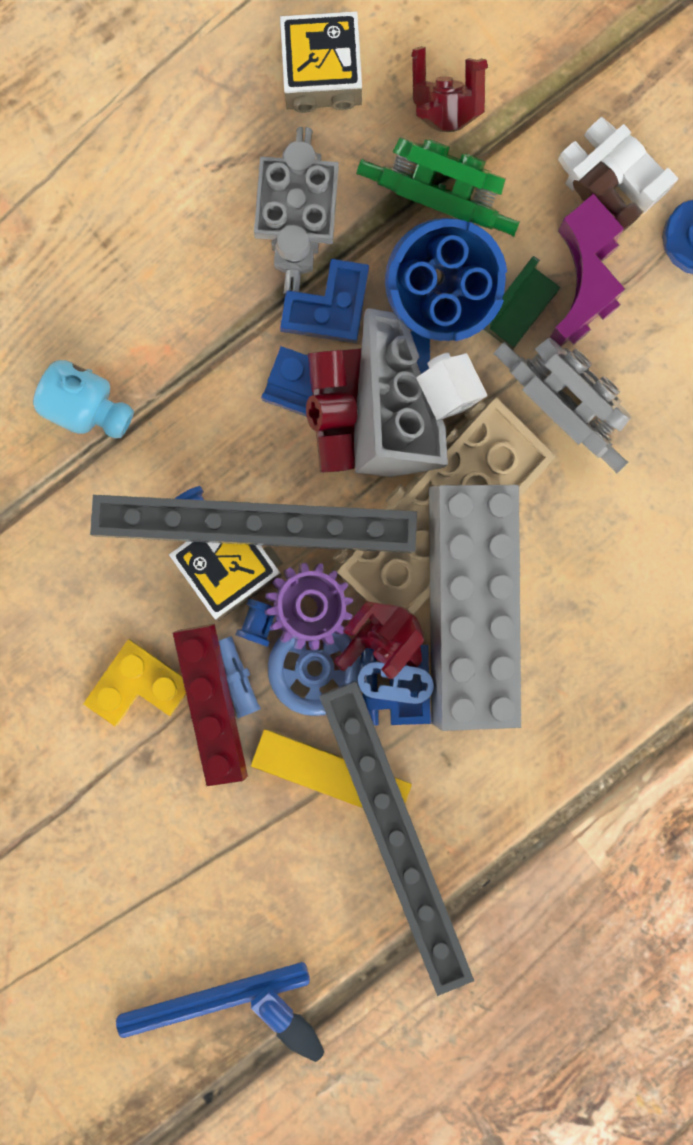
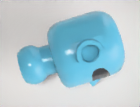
(79, 400)

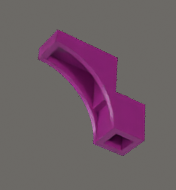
(591, 238)

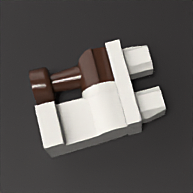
(616, 162)

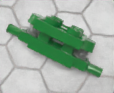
(419, 187)

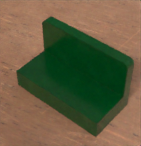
(522, 304)

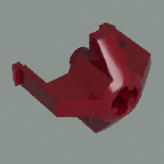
(448, 103)
(391, 633)

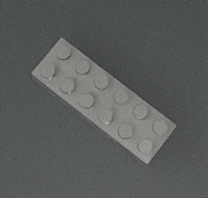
(475, 606)

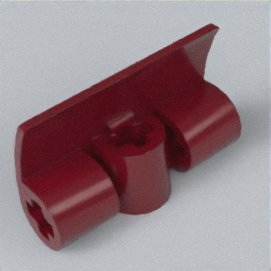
(333, 406)

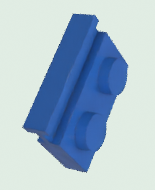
(289, 382)

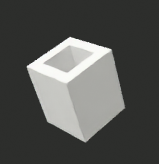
(451, 385)

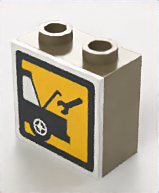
(321, 61)
(226, 573)

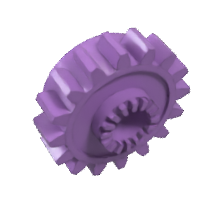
(330, 604)

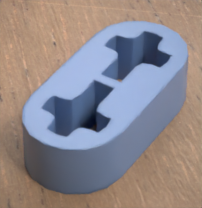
(393, 692)

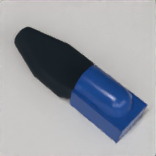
(288, 1026)

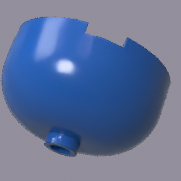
(469, 283)

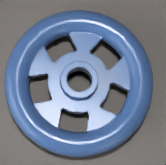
(282, 678)

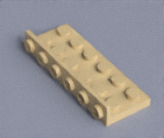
(485, 450)

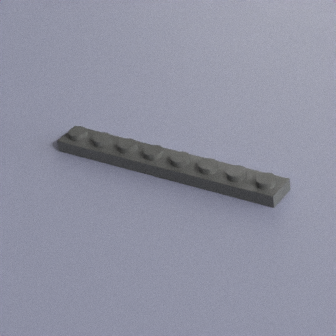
(253, 523)
(396, 838)

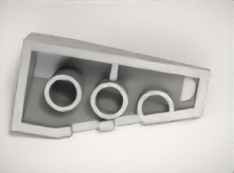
(394, 420)

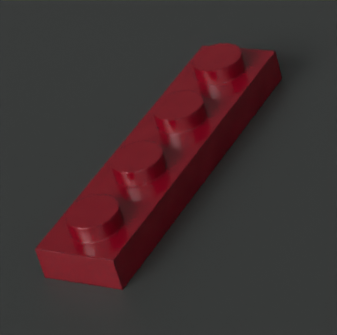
(210, 705)

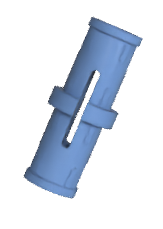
(237, 678)

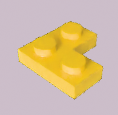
(135, 674)

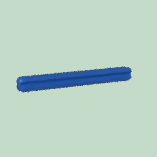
(211, 1000)

